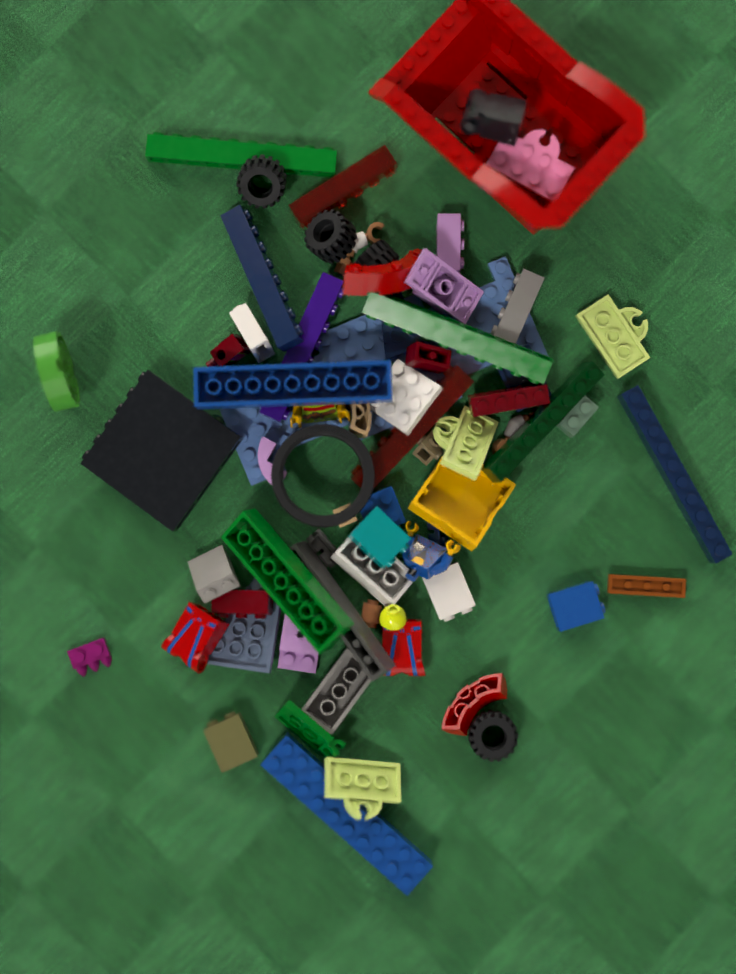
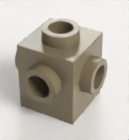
(427, 449)

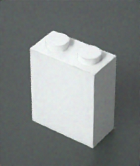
(252, 332)
(449, 593)

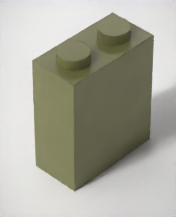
(230, 741)

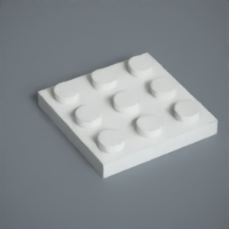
(411, 398)

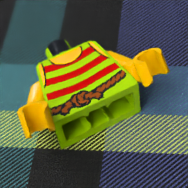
(318, 413)

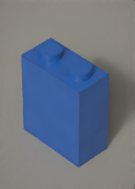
(576, 605)

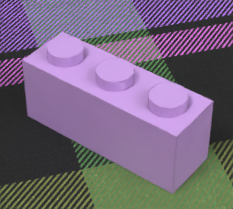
(449, 240)

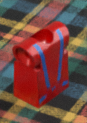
(195, 636)
(405, 648)

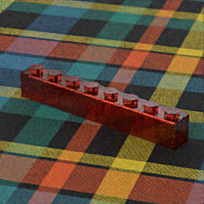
(398, 444)

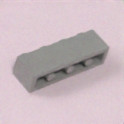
(519, 305)

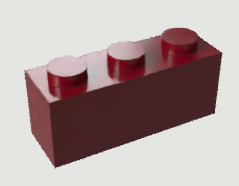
(243, 604)

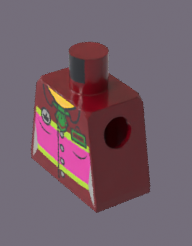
(233, 347)

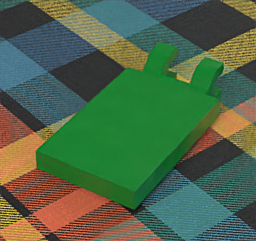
(308, 730)

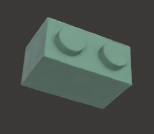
(577, 417)

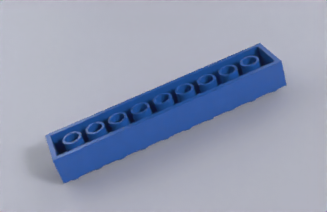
(293, 384)
(373, 839)

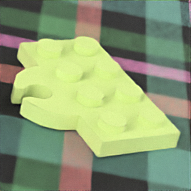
(615, 334)
(465, 441)
(362, 784)

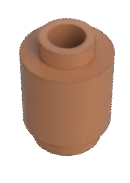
(371, 613)

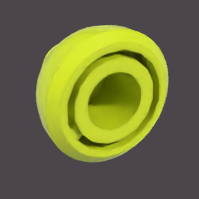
(393, 617)

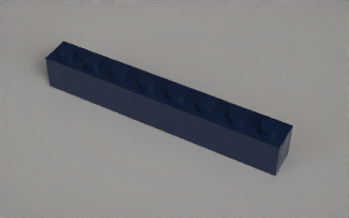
(262, 278)

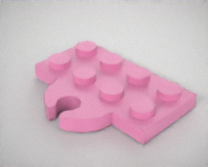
(532, 165)

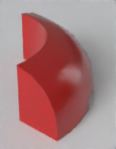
(471, 700)

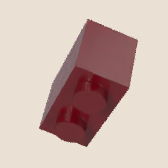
(428, 357)

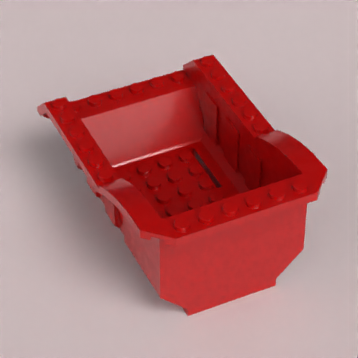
(507, 54)

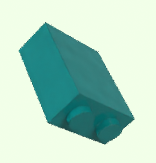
(380, 538)

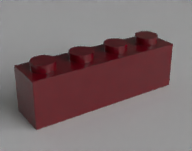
(508, 399)

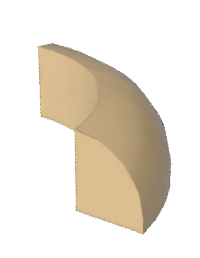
(360, 419)

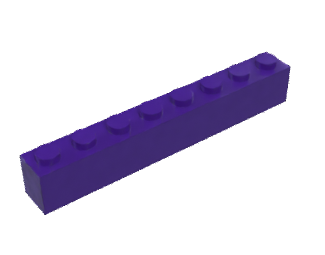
(313, 324)

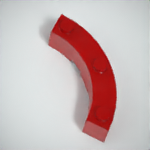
(379, 278)

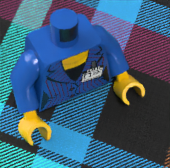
(426, 557)

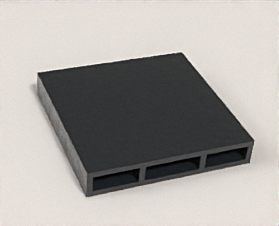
(161, 450)

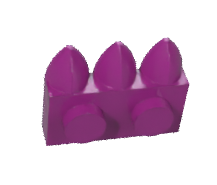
(90, 655)

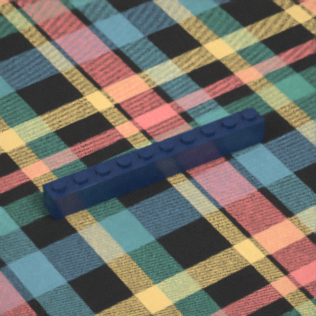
(674, 475)

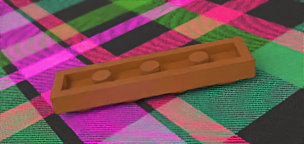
(646, 586)

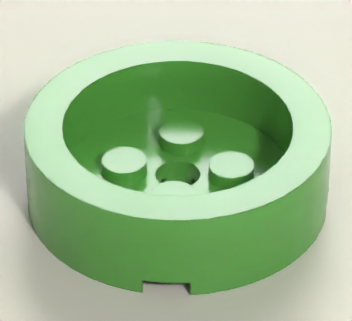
(56, 371)

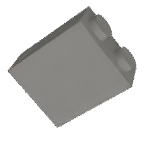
(213, 574)

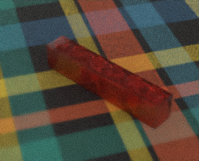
(344, 186)

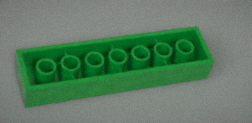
(287, 580)

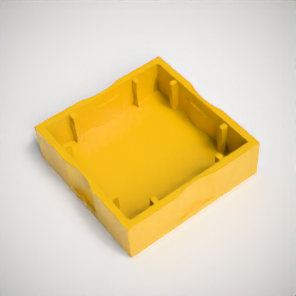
(460, 504)

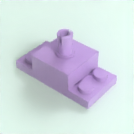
(443, 287)
(295, 650)

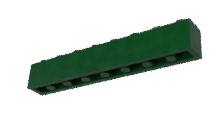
(542, 422)

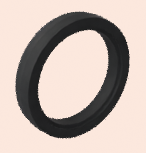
(329, 431)

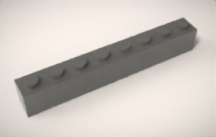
(359, 637)

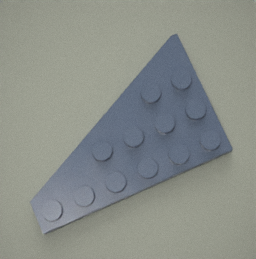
(248, 641)

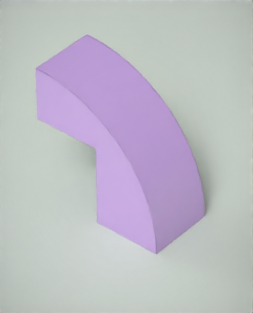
(265, 451)

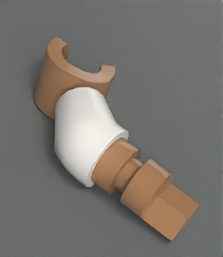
(361, 241)

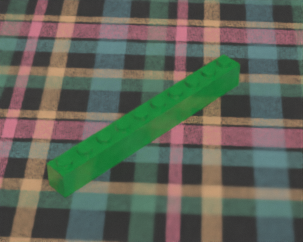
(233, 153)
(458, 336)

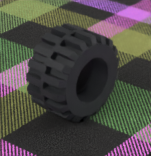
(257, 195)
(338, 244)
(377, 254)
(501, 750)

